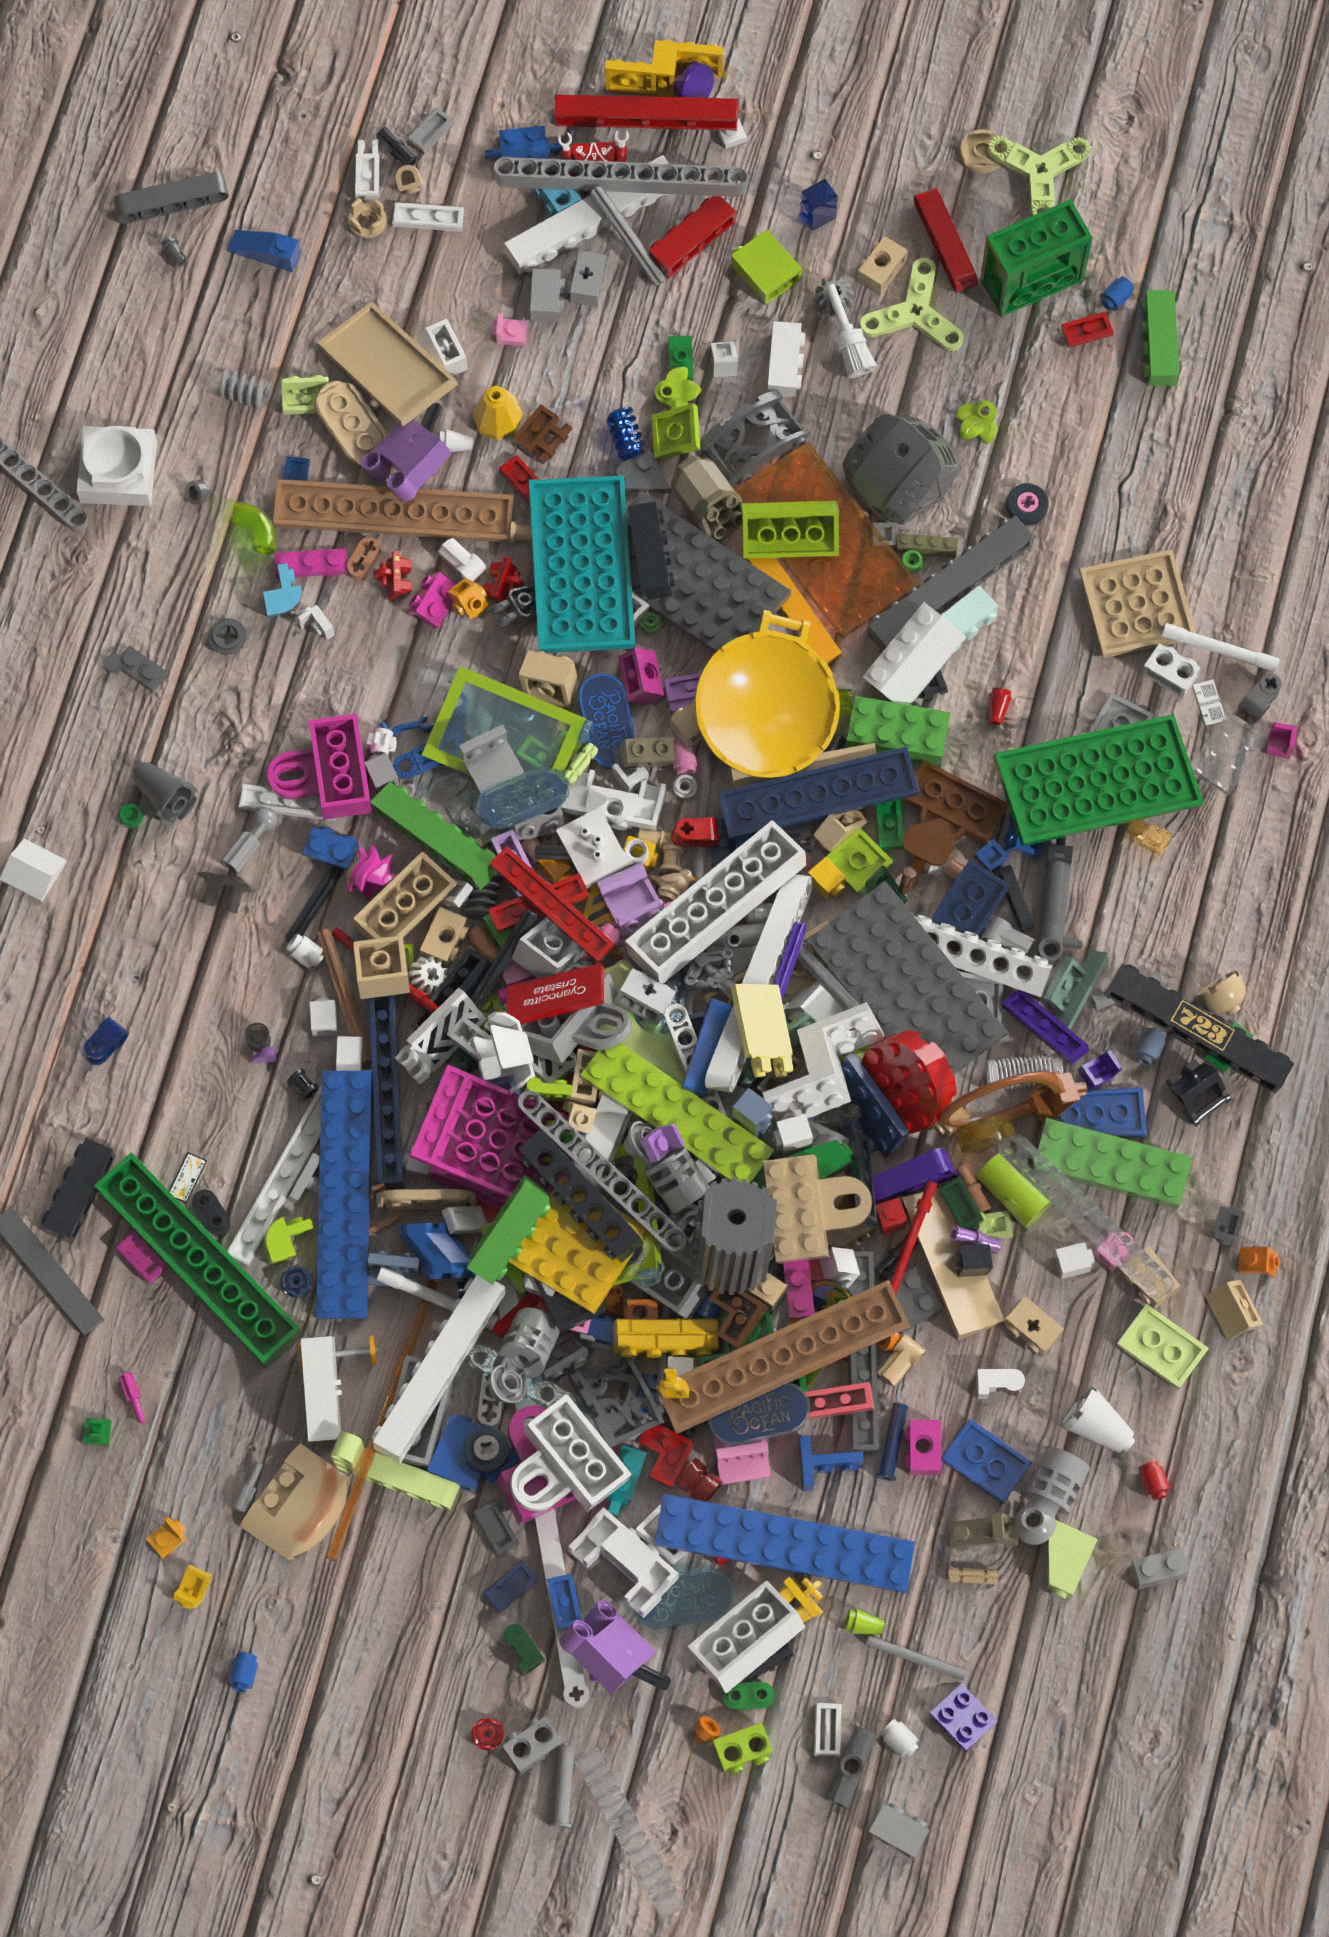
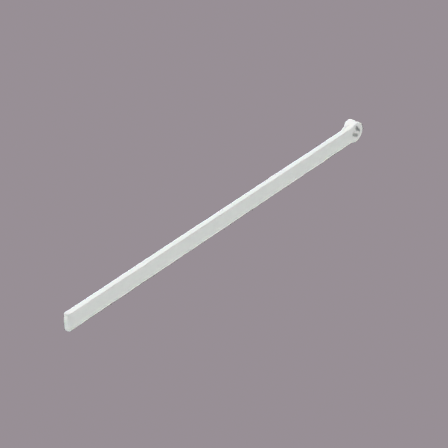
(549, 1546)

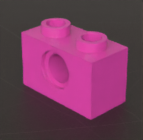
(641, 675)
(930, 1433)

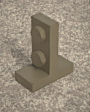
(983, 1531)

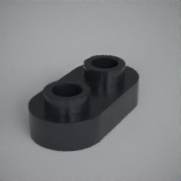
(210, 1212)

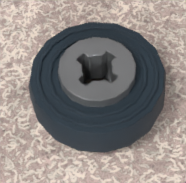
(490, 1457)

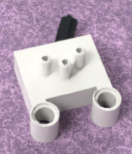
(593, 845)

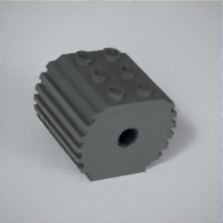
(733, 1236)

